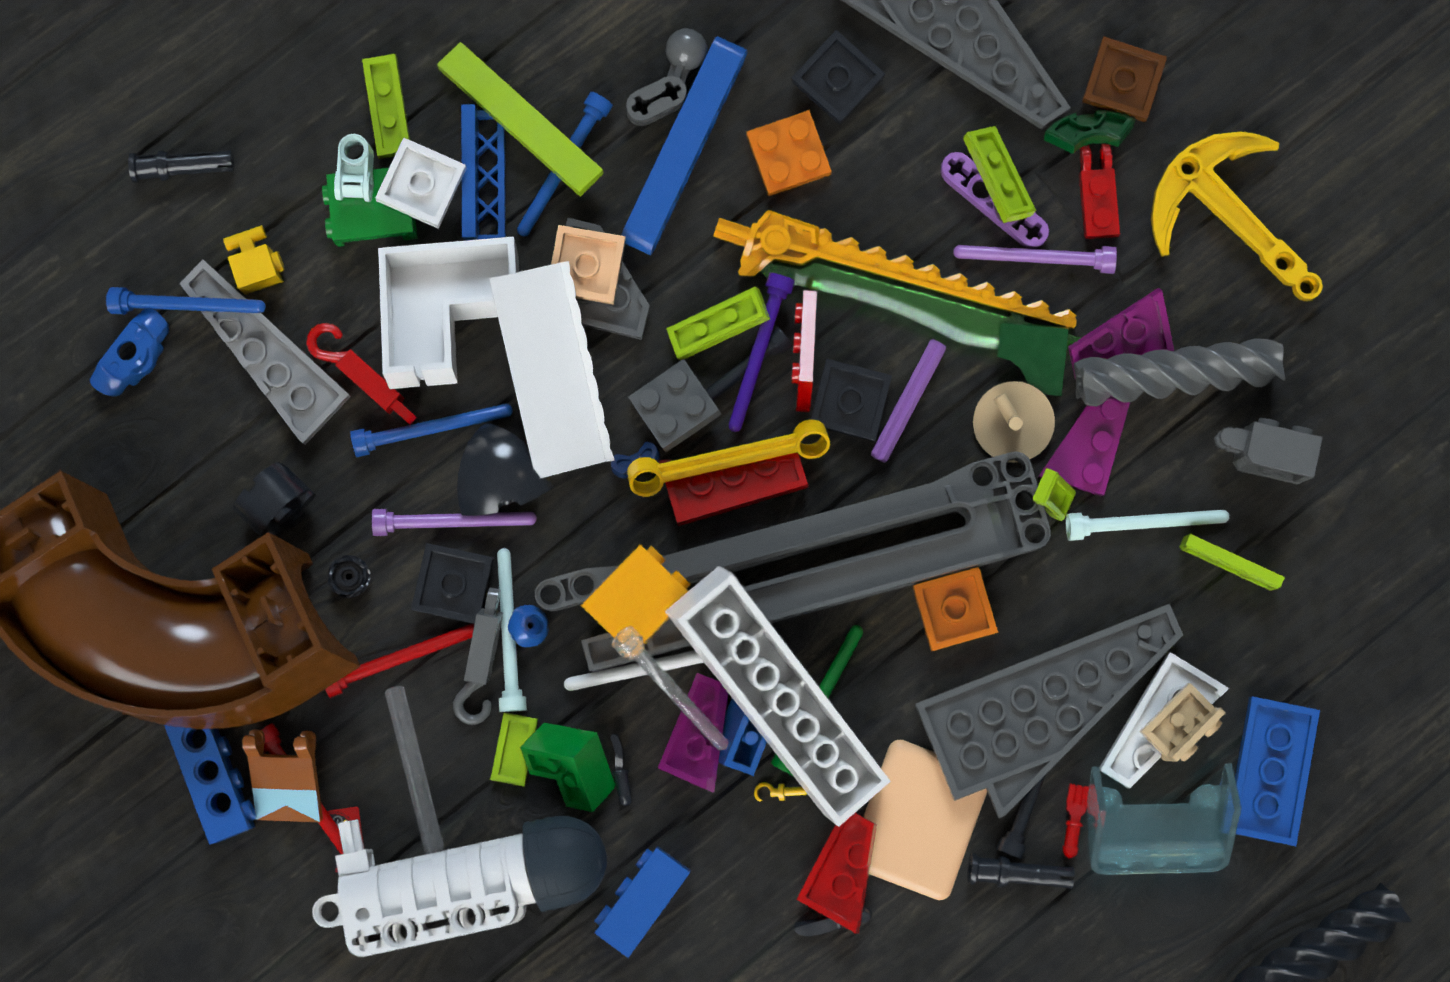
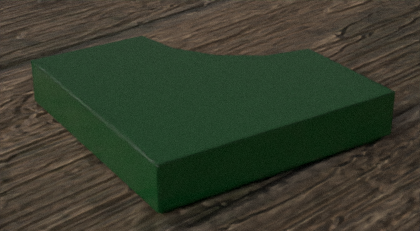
(1037, 352)

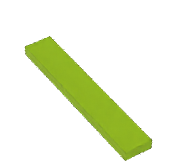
(520, 119)

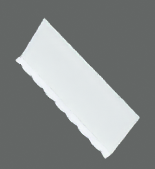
(551, 369)

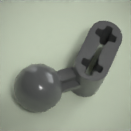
(685, 51)

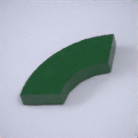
(1082, 130)

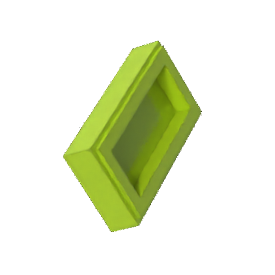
(1054, 495)
(509, 761)

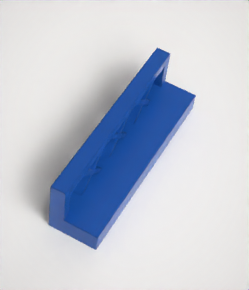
(470, 180)

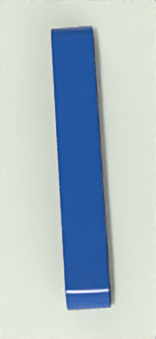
(684, 145)

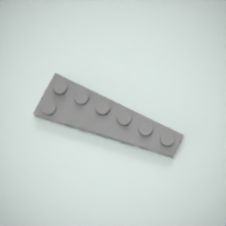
(282, 371)

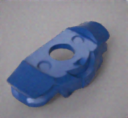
(147, 333)

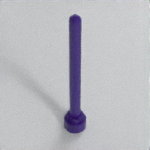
(778, 289)

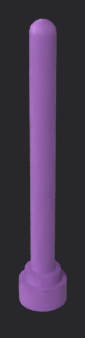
(1101, 259)
(387, 522)

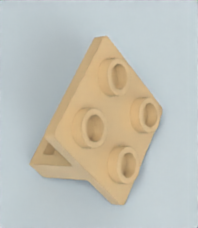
(1182, 724)

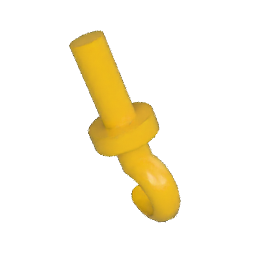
(780, 792)

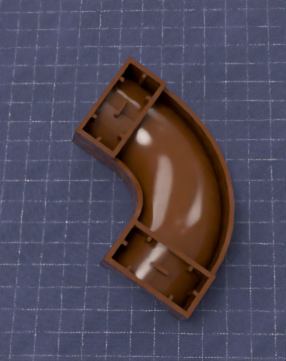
(153, 643)

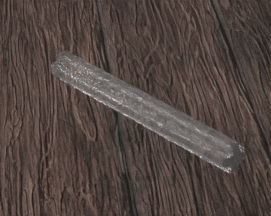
(414, 769)

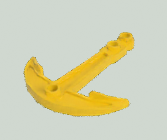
(1226, 205)

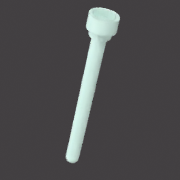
(1079, 526)
(512, 697)

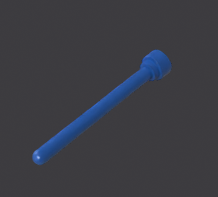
(595, 109)
(121, 301)
(366, 441)

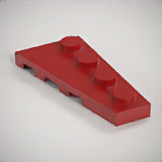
(734, 487)

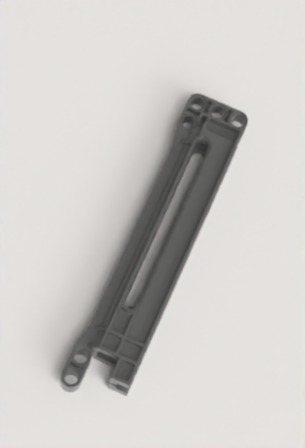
(990, 534)

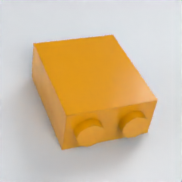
(637, 594)

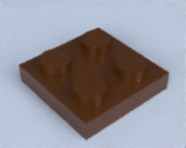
(1124, 79)

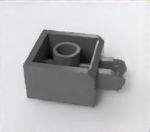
(1272, 450)

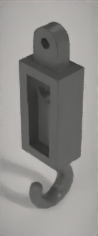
(480, 658)

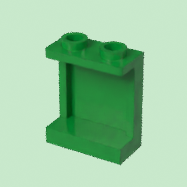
(361, 220)

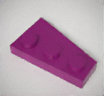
(1133, 331)
(1090, 447)
(688, 750)

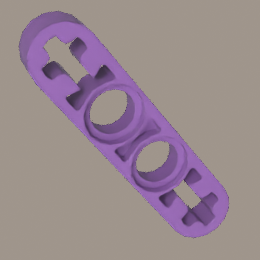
(987, 206)

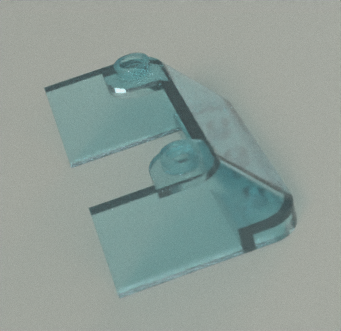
(1162, 836)

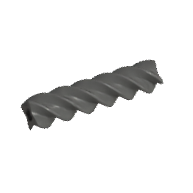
(1186, 368)

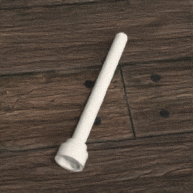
(630, 671)

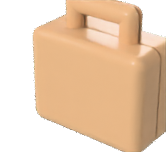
(919, 824)

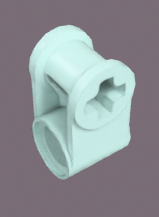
(354, 176)

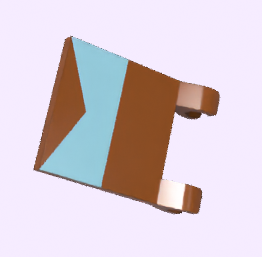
(284, 784)

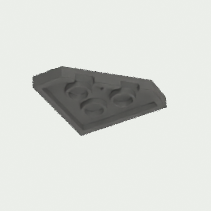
(630, 307)

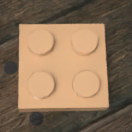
(593, 261)

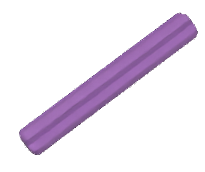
(908, 401)

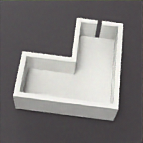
(423, 296)

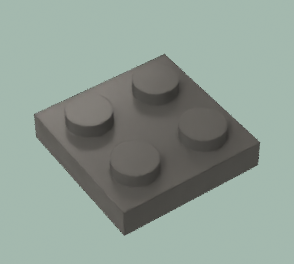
(674, 405)

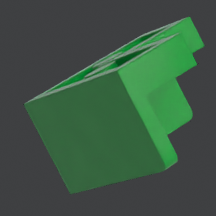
(572, 759)

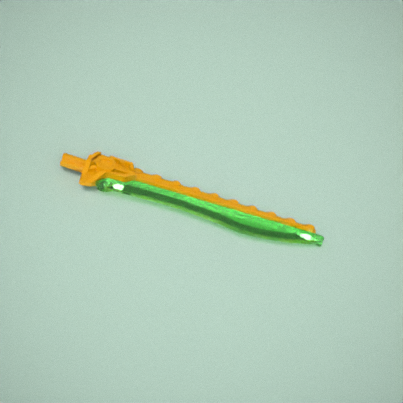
(798, 242)

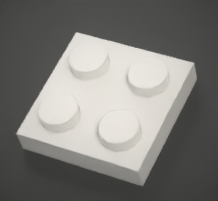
(420, 183)

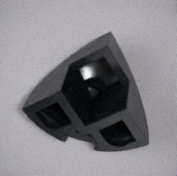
(497, 472)

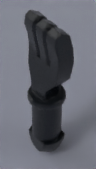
(621, 774)

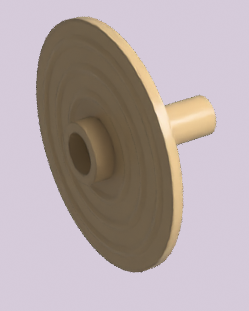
(1013, 420)

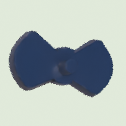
(621, 462)

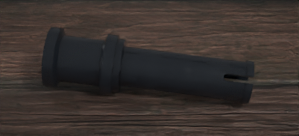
(166, 165)
(1003, 871)

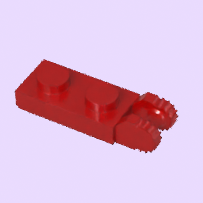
(1098, 195)

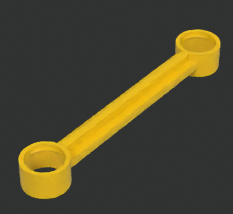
(728, 458)

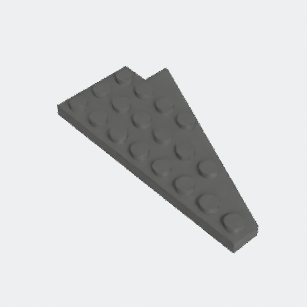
(977, 45)
(1024, 718)

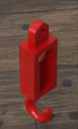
(359, 372)

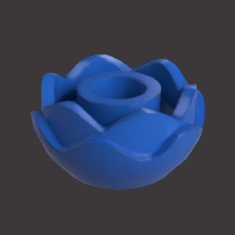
(519, 628)

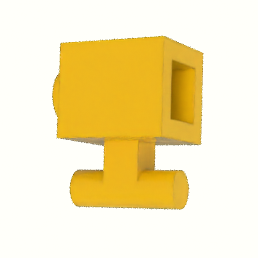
(253, 266)

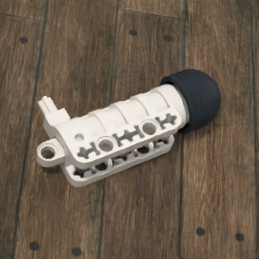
(548, 864)

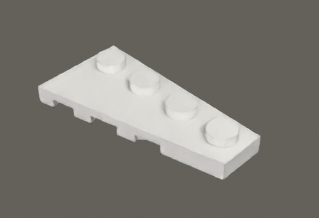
(1131, 752)

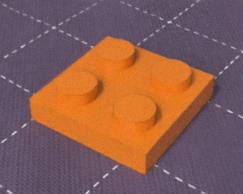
(788, 153)
(955, 609)

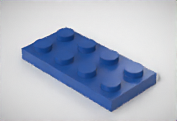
(1274, 769)

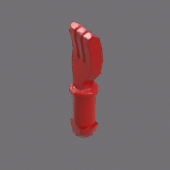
(1076, 806)

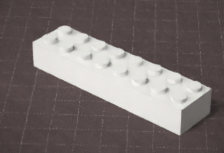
(777, 695)

